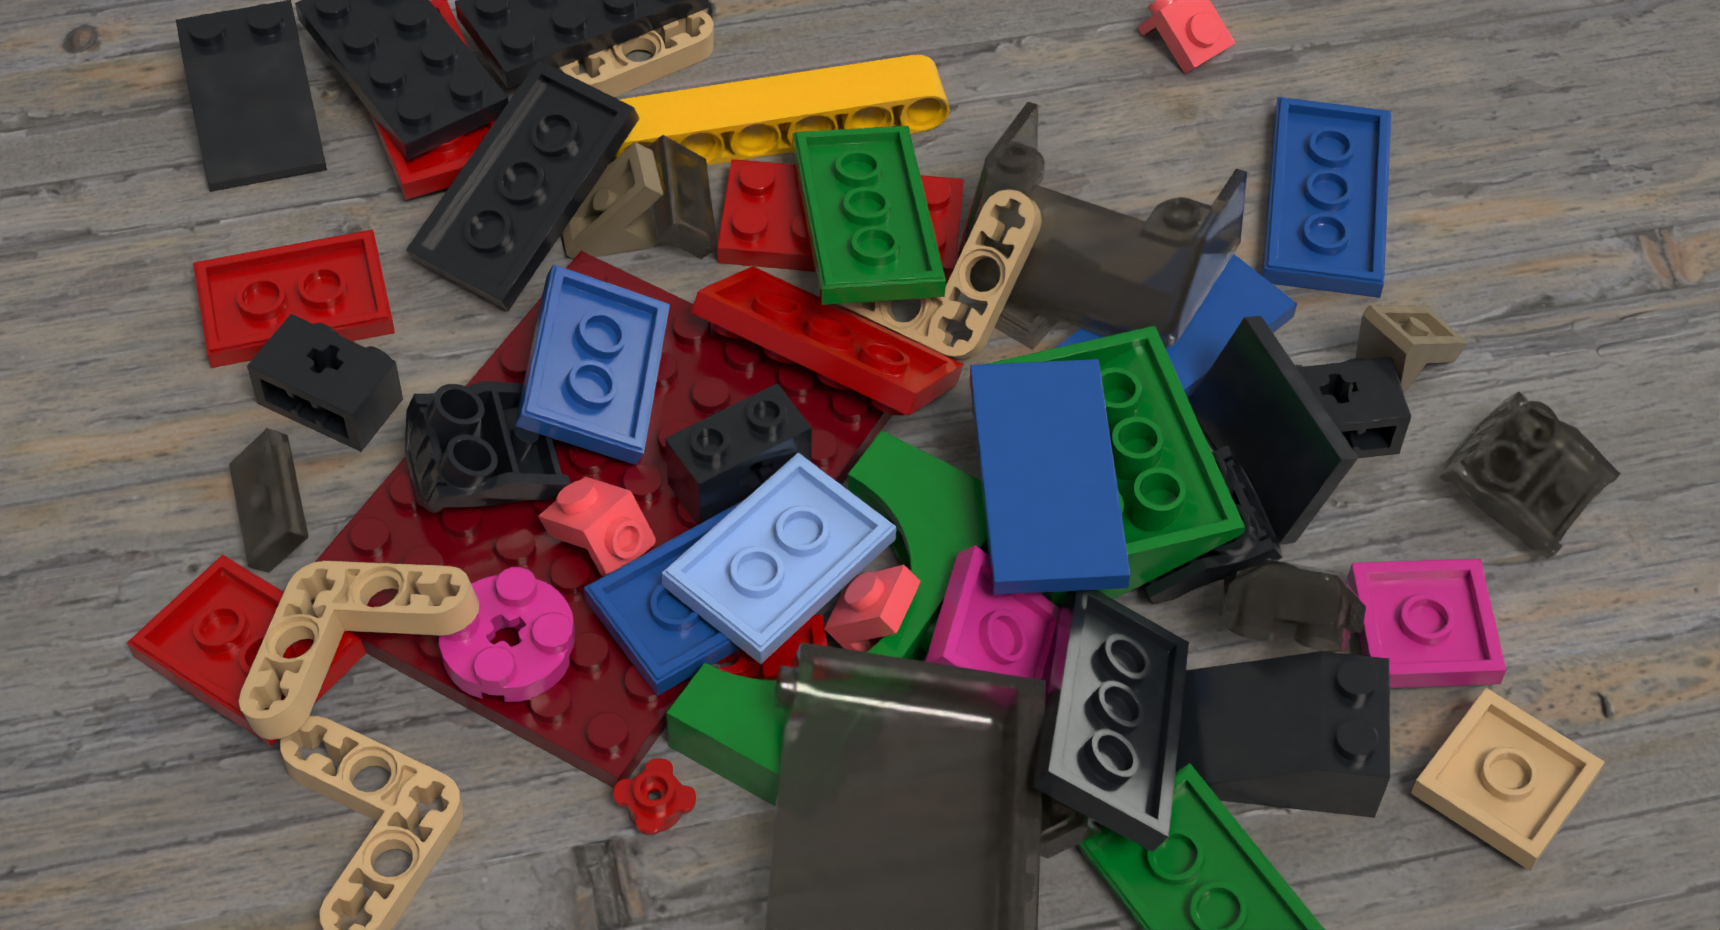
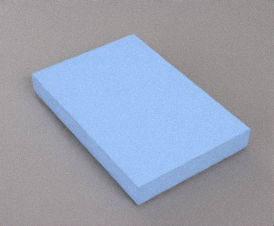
(778, 557)

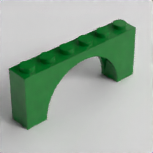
(938, 512)

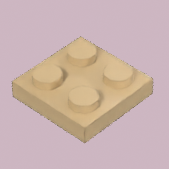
(1507, 778)

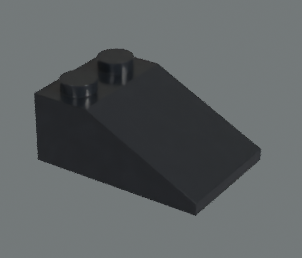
(250, 95)
(1291, 731)

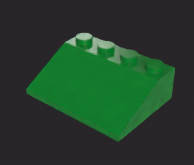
(1164, 468)

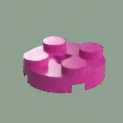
(517, 671)

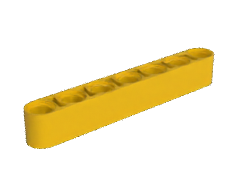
(762, 113)

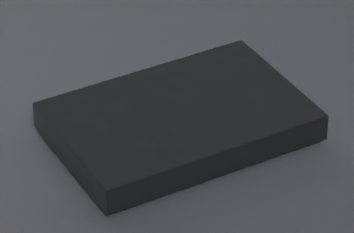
(1274, 427)

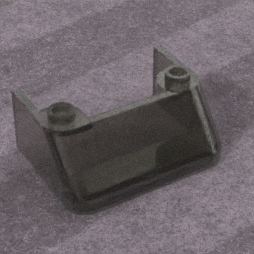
(1098, 263)

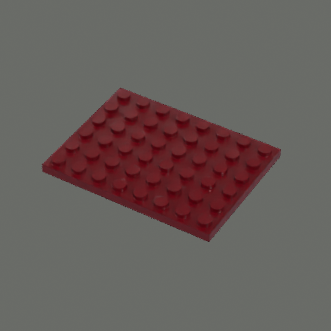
(602, 708)

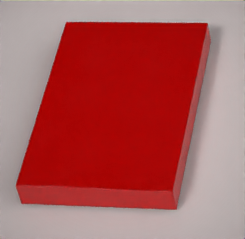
(317, 280)
(213, 636)

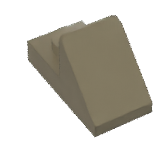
(617, 209)
(1409, 336)

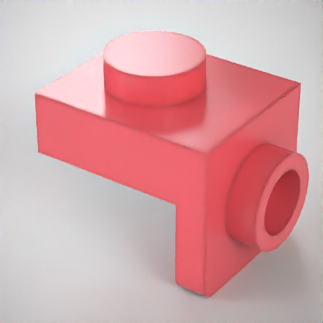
(1189, 30)
(600, 520)
(872, 607)

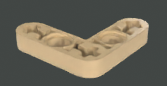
(673, 49)
(936, 312)
(340, 606)
(392, 808)

